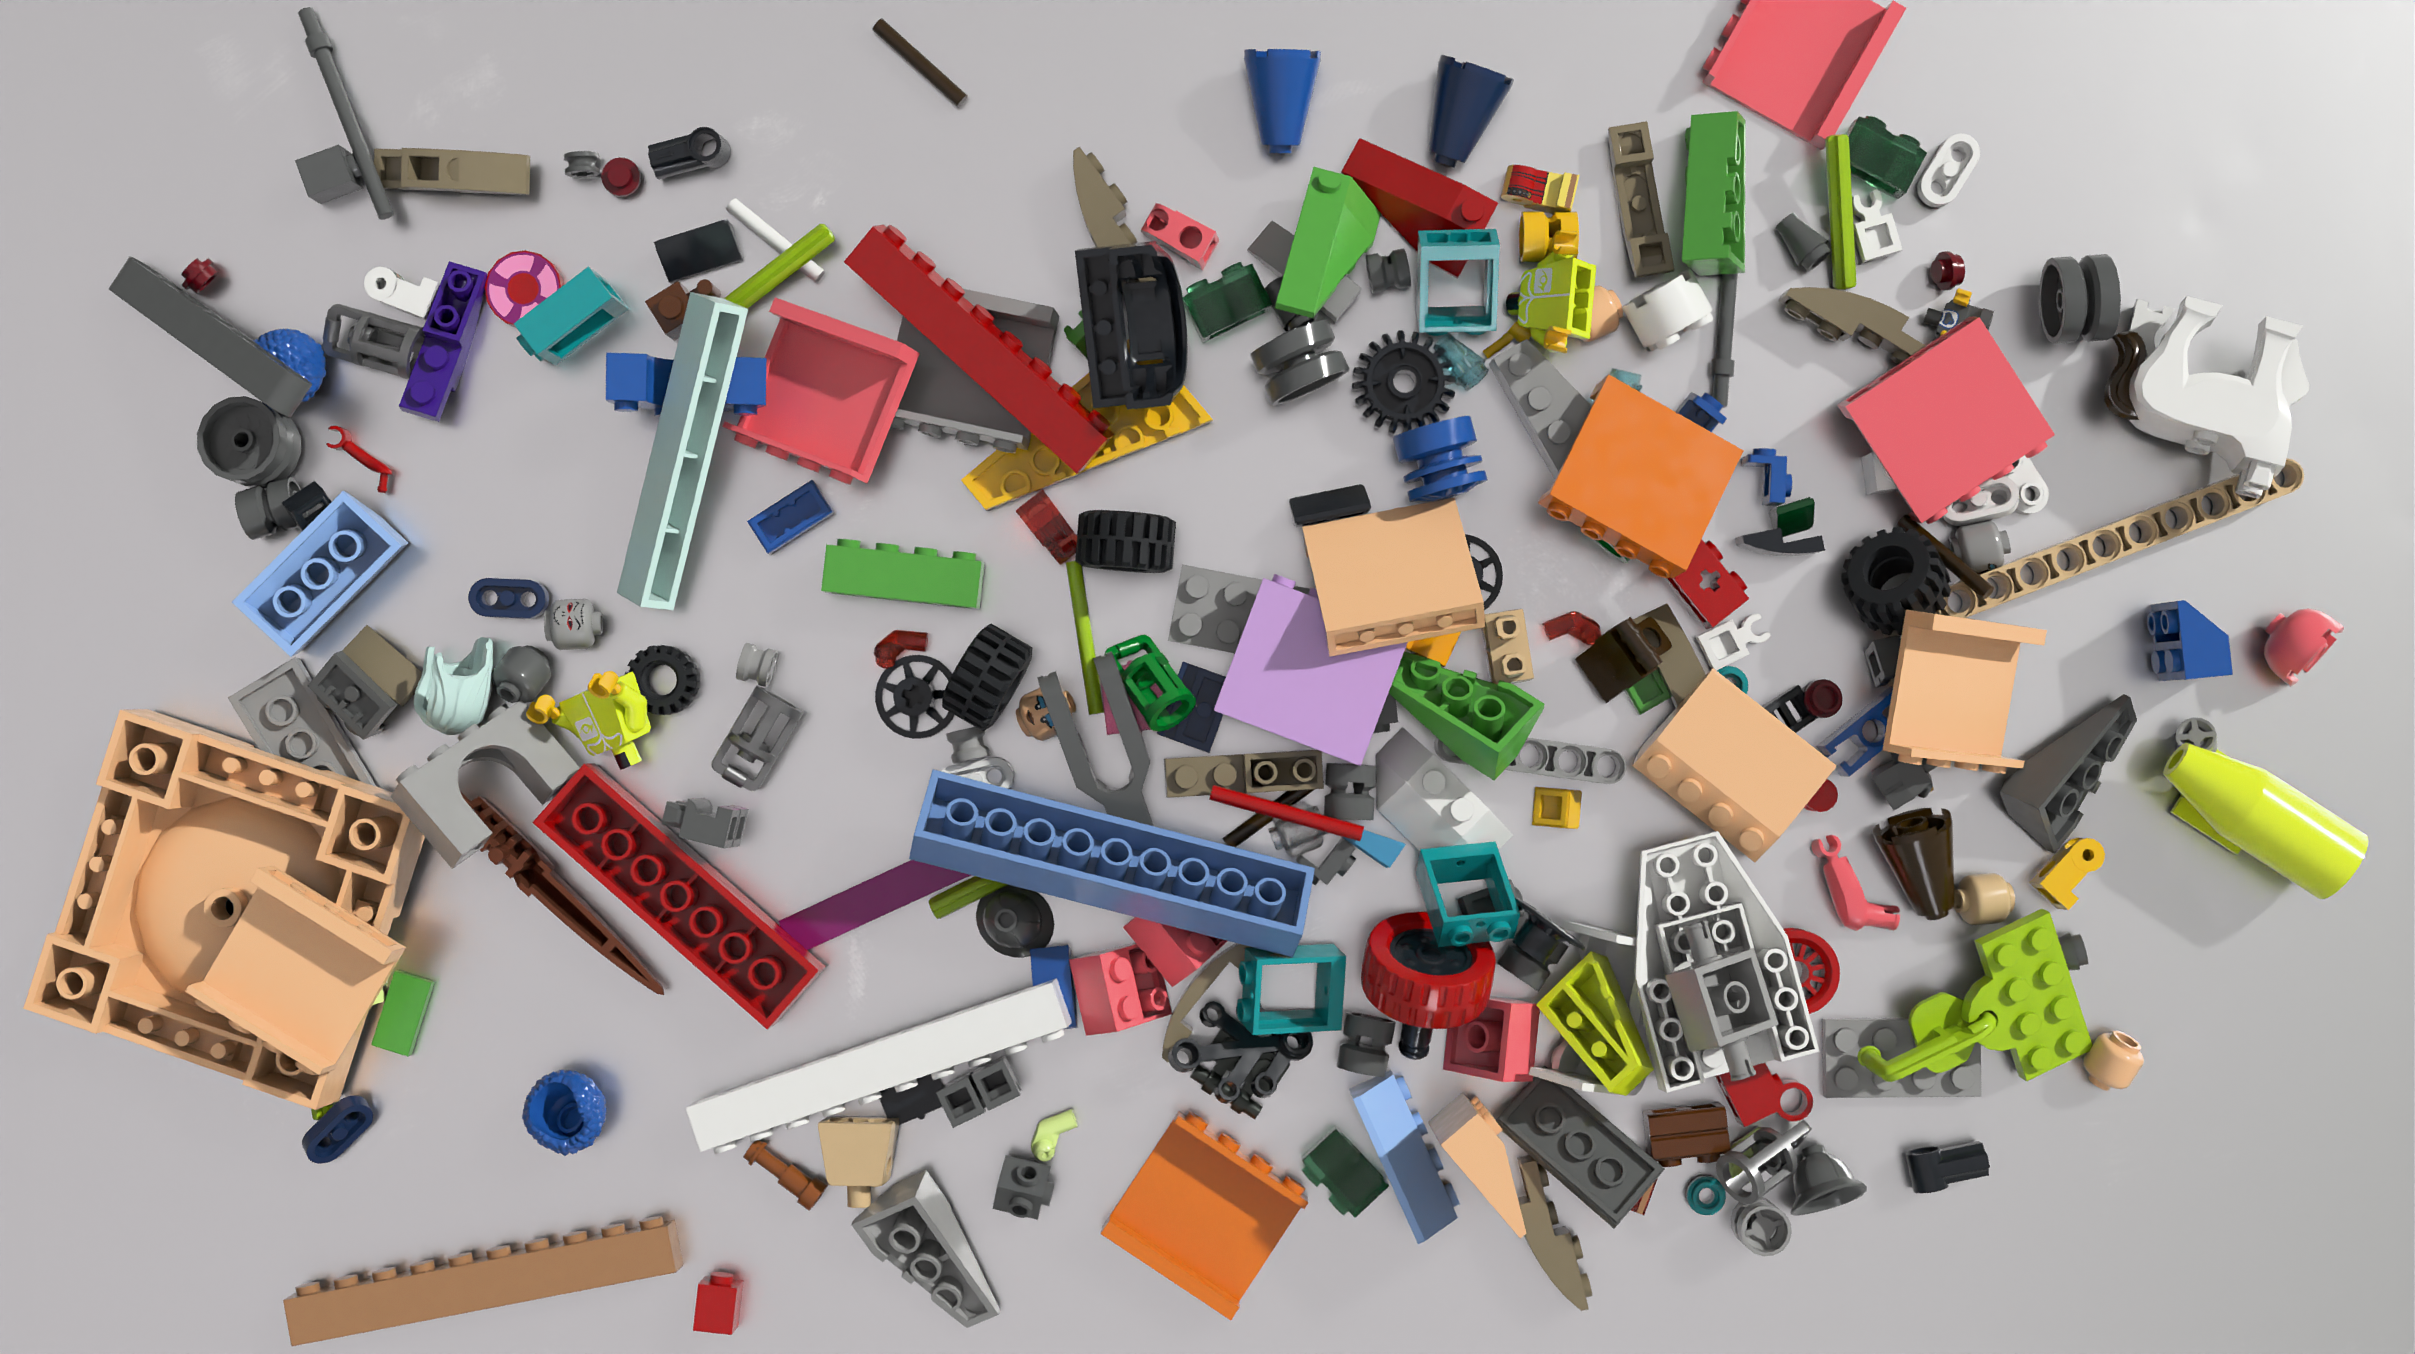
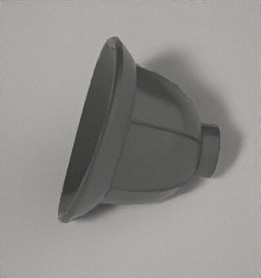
(1015, 921)
(1823, 1182)

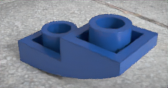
(1054, 963)

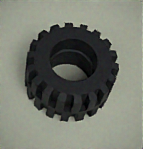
(1125, 541)
(1884, 558)
(986, 677)

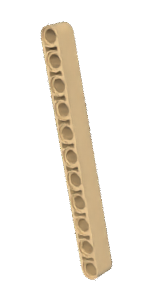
(2117, 540)

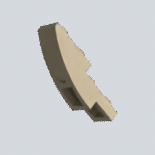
(453, 170)
(1100, 203)
(1843, 313)
(1244, 773)
(1552, 1247)

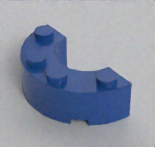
(642, 382)

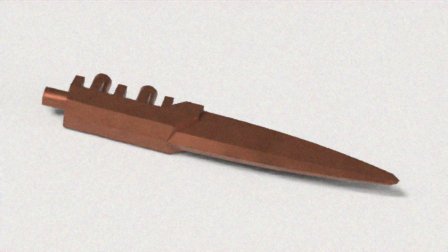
(536, 876)

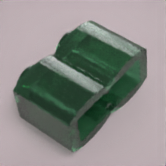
(1883, 158)
(1226, 302)
(1344, 1172)

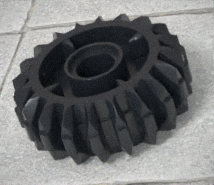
(1403, 359)

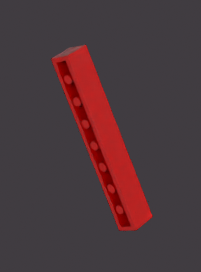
(979, 347)

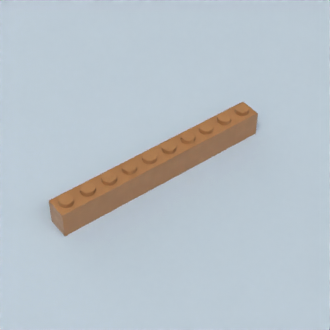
(484, 1281)

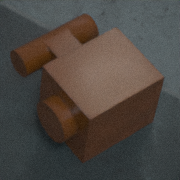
(671, 304)

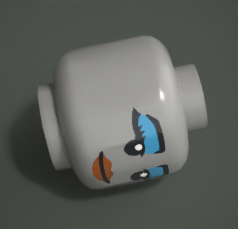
(1981, 545)

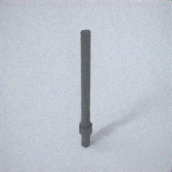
(321, 48)
(1722, 366)

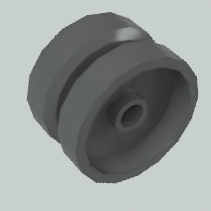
(2079, 299)
(1297, 357)
(248, 442)

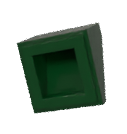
(1793, 516)

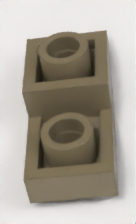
(384, 665)

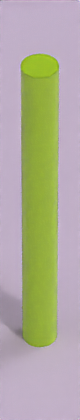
(1084, 637)

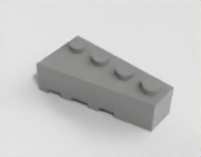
(1543, 401)

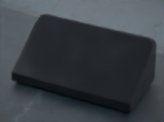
(698, 250)
(1329, 505)

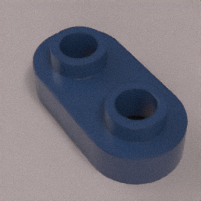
(509, 598)
(337, 1129)

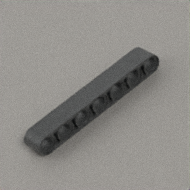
(210, 337)

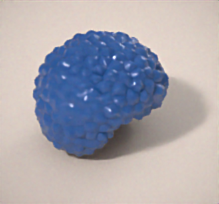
(299, 353)
(564, 1111)

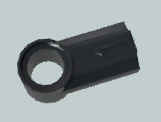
(685, 153)
(1935, 1168)

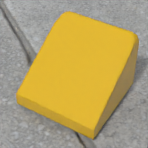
(1557, 807)

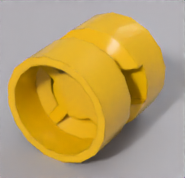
(1536, 230)

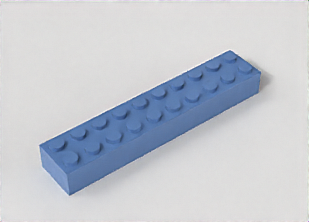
(1112, 863)

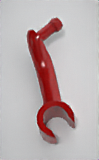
(361, 456)

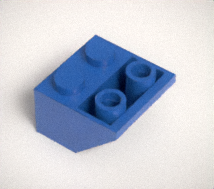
(2187, 643)

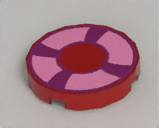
(520, 284)

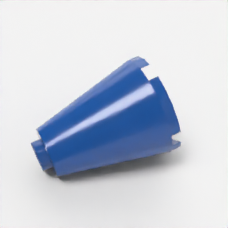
(1281, 93)

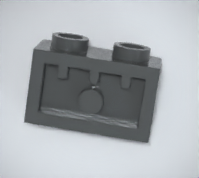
(352, 696)

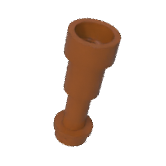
(790, 1177)

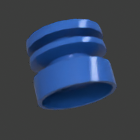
(1440, 459)

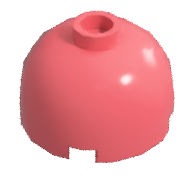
(2298, 642)

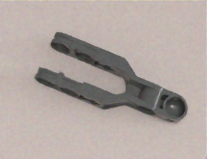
(1129, 800)

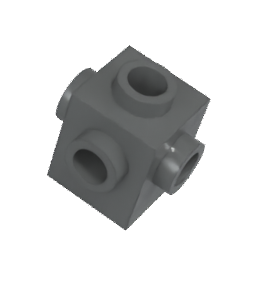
(1023, 1187)

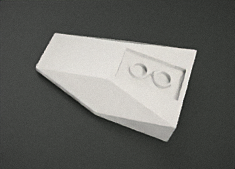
(1693, 884)

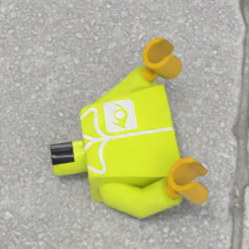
(1556, 296)
(601, 717)

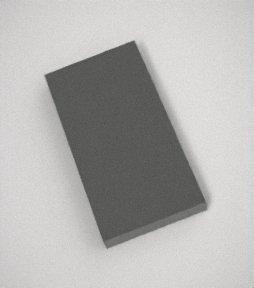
(1580, 1148)

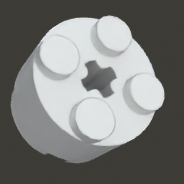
(1668, 309)

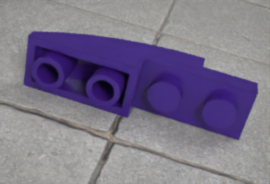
(446, 342)

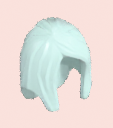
(455, 693)

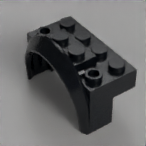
(1154, 324)

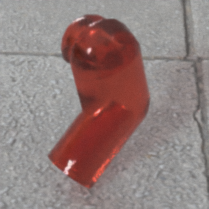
(1574, 624)
(895, 643)

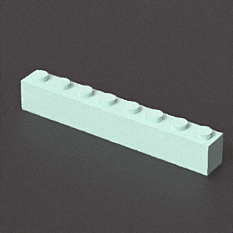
(682, 451)

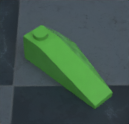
(1329, 239)
(1470, 715)

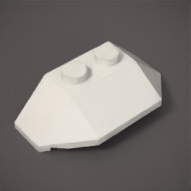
(1429, 800)

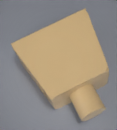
(858, 1154)

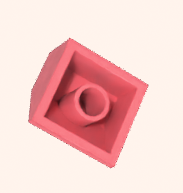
(1496, 1043)

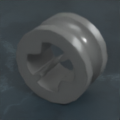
(581, 164)

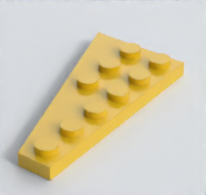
(1013, 475)

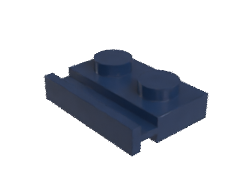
(1203, 722)

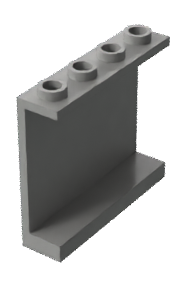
(949, 400)

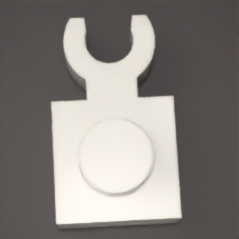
(1875, 234)
(1727, 643)

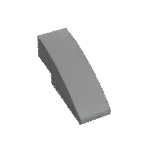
(1273, 250)

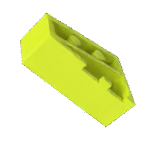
(1598, 1024)

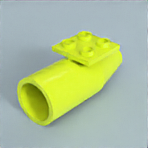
(2266, 818)

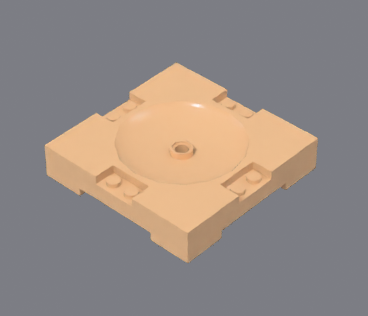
(166, 847)

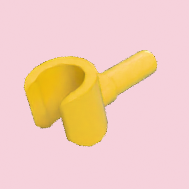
(1517, 332)

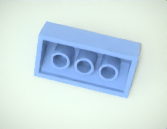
(319, 573)
(1404, 1154)

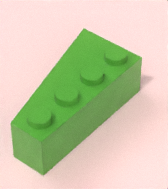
(1715, 194)

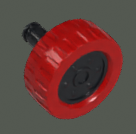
(1424, 983)

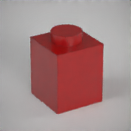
(718, 1304)

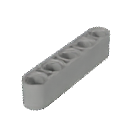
(1549, 765)

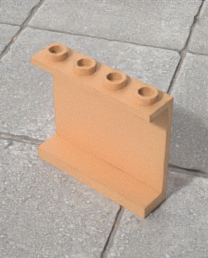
(1394, 577)
(1954, 691)
(298, 972)

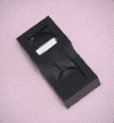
(1772, 543)

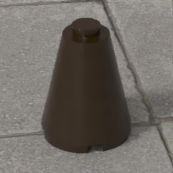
(1921, 858)

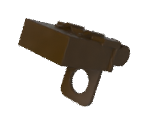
(1623, 657)

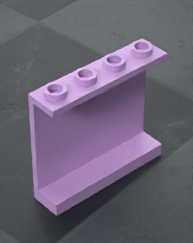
(1293, 686)

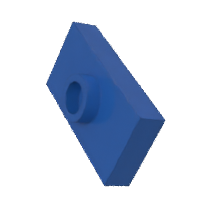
(790, 517)

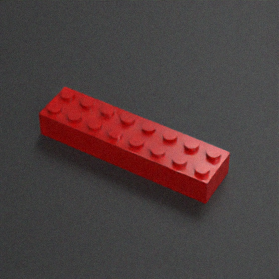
(679, 894)

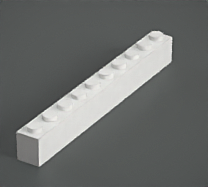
(878, 1066)

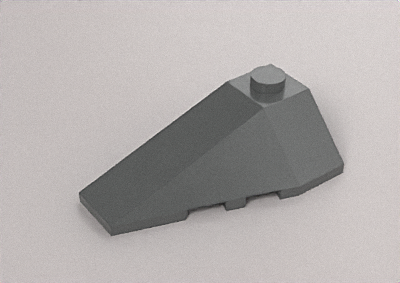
(2057, 779)

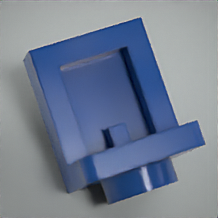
(1702, 410)
(1776, 481)

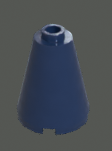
(1463, 108)

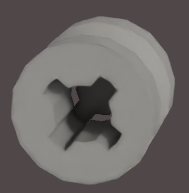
(756, 664)
(2195, 732)
(967, 744)

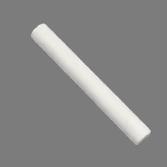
(770, 236)

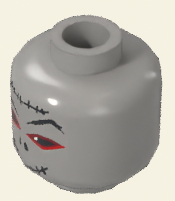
(572, 624)

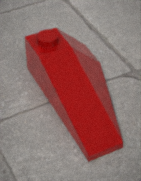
(1417, 197)

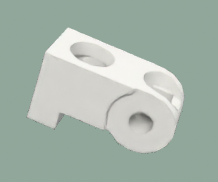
(395, 292)

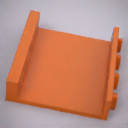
(1642, 478)
(1204, 1213)

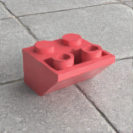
(1172, 949)
(1118, 989)

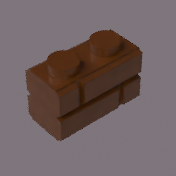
(1686, 1133)

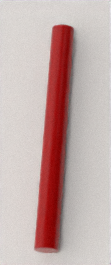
(1286, 813)

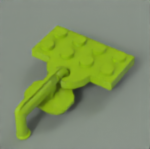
(2018, 1005)

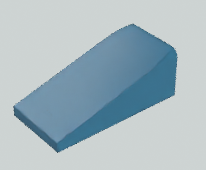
(1378, 847)

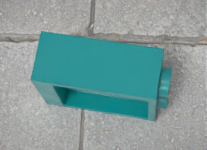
(1458, 245)
(569, 317)
(1478, 862)
(1328, 995)

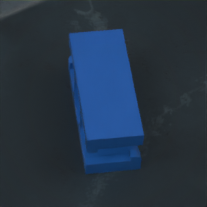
(1853, 729)

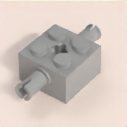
(1721, 1000)

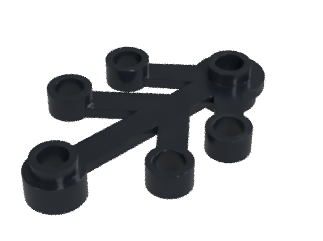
(1247, 1047)

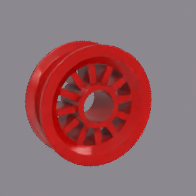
(1827, 963)

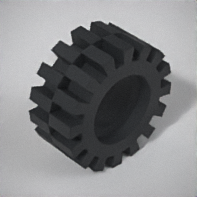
(685, 675)

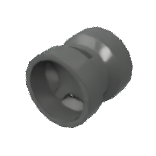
(1388, 270)

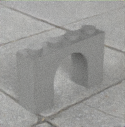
(432, 792)

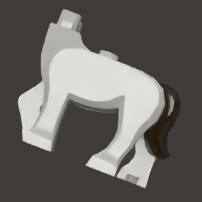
(2204, 411)

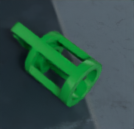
(1146, 672)

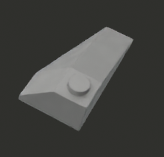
(924, 1240)

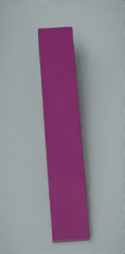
(867, 902)

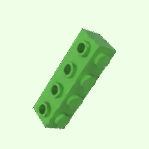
(903, 576)

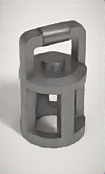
(365, 338)
(753, 746)
(1771, 1154)

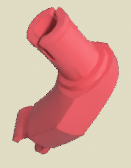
(1848, 894)

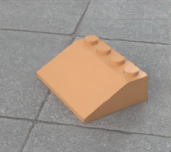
(1733, 765)
(1472, 1141)

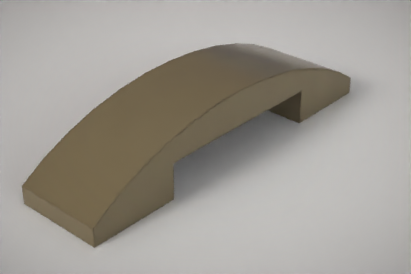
(1638, 200)
(1680, 665)
(1179, 1029)

